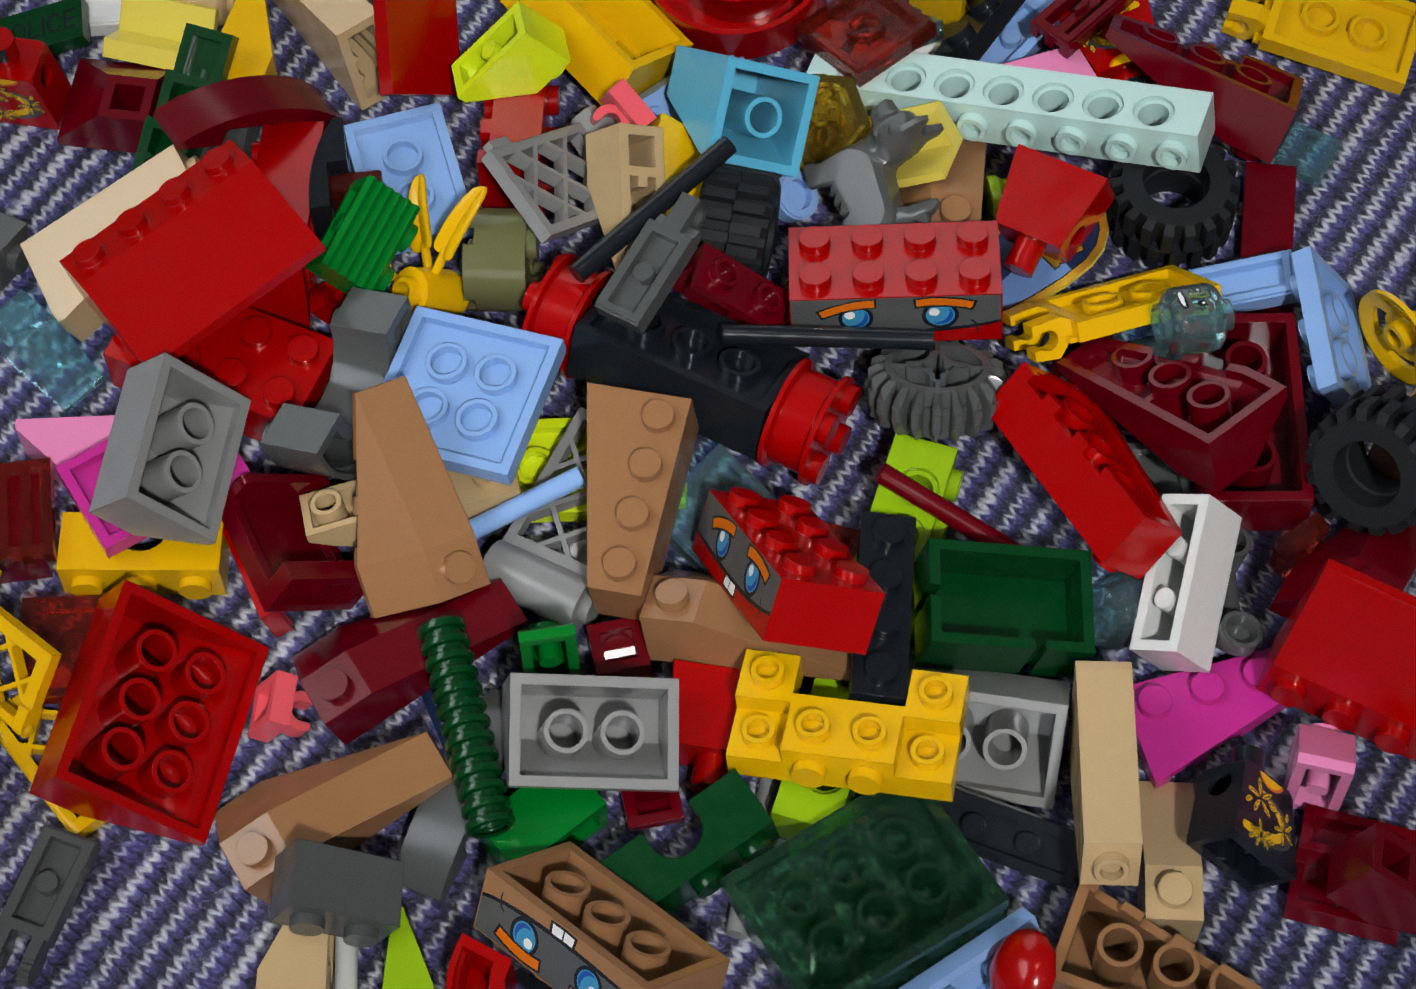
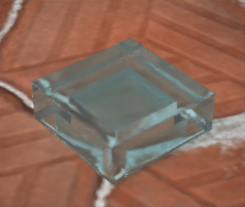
(1310, 152)

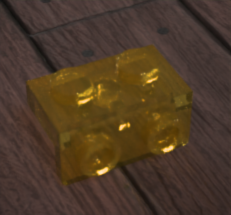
(836, 119)

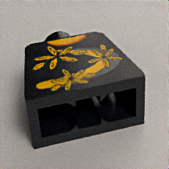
(1244, 822)

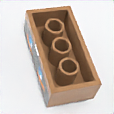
(589, 927)

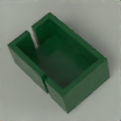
(1003, 607)

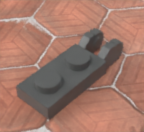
(44, 898)

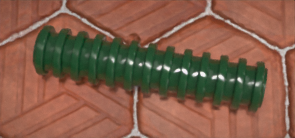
(465, 727)

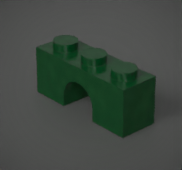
(733, 833)

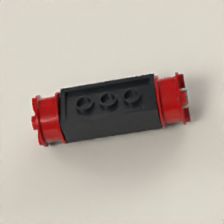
(743, 395)

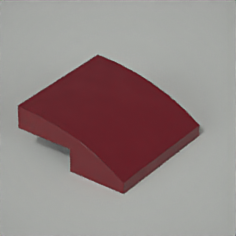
(1305, 897)

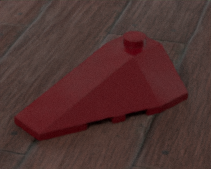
(1250, 97)
(1190, 415)
(1381, 557)
(377, 664)

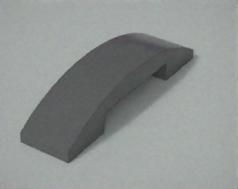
(437, 835)

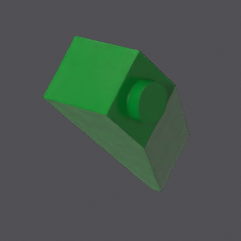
(549, 648)

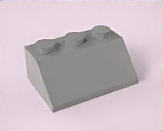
(170, 453)
(590, 732)
(1011, 736)

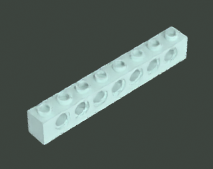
(1052, 109)

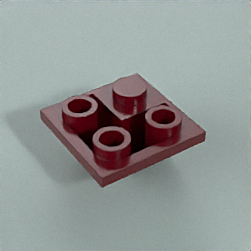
(109, 104)

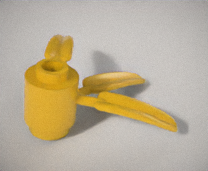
(432, 284)

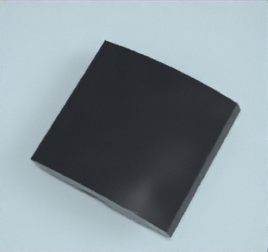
(330, 159)

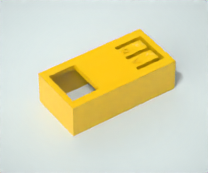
(613, 41)

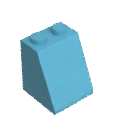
(749, 102)

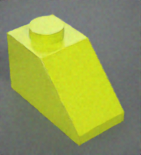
(512, 57)

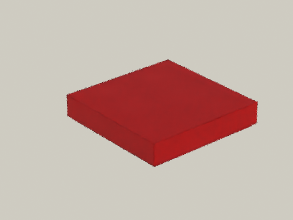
(416, 47)

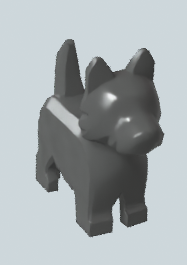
(865, 172)

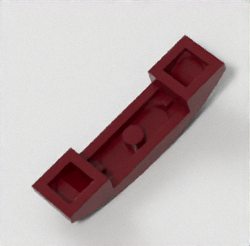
(206, 113)
(621, 650)

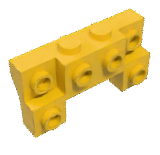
(847, 741)

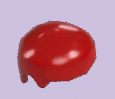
(1023, 962)

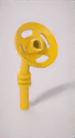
(1397, 334)

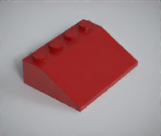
(192, 255)
(1350, 658)
(150, 717)

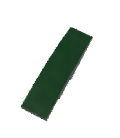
(201, 61)

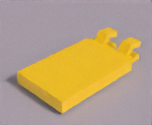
(1344, 37)
(1092, 311)

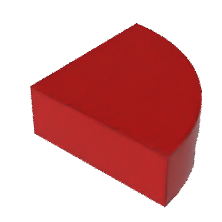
(325, 300)

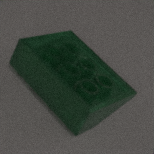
(865, 896)

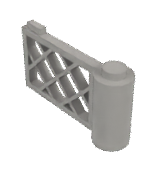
(526, 193)
(532, 571)

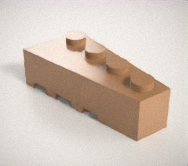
(634, 489)
(1120, 949)

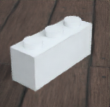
(1187, 586)

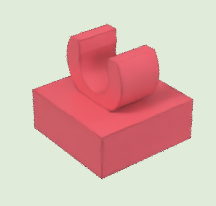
(623, 106)
(274, 707)

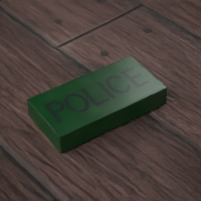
(59, 25)

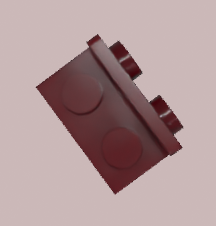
(731, 288)

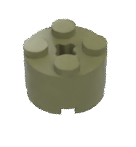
(500, 261)

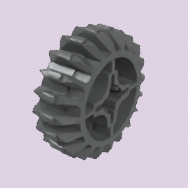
(935, 390)

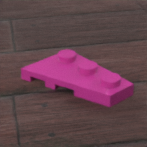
(1196, 712)

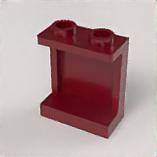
(272, 544)

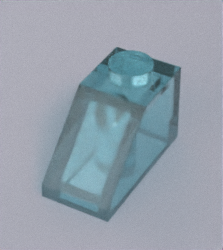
(45, 352)

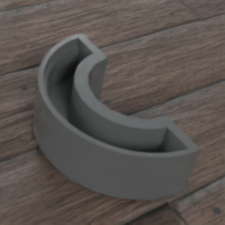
(365, 341)

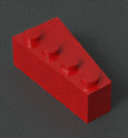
(518, 119)
(286, 160)
(1086, 469)

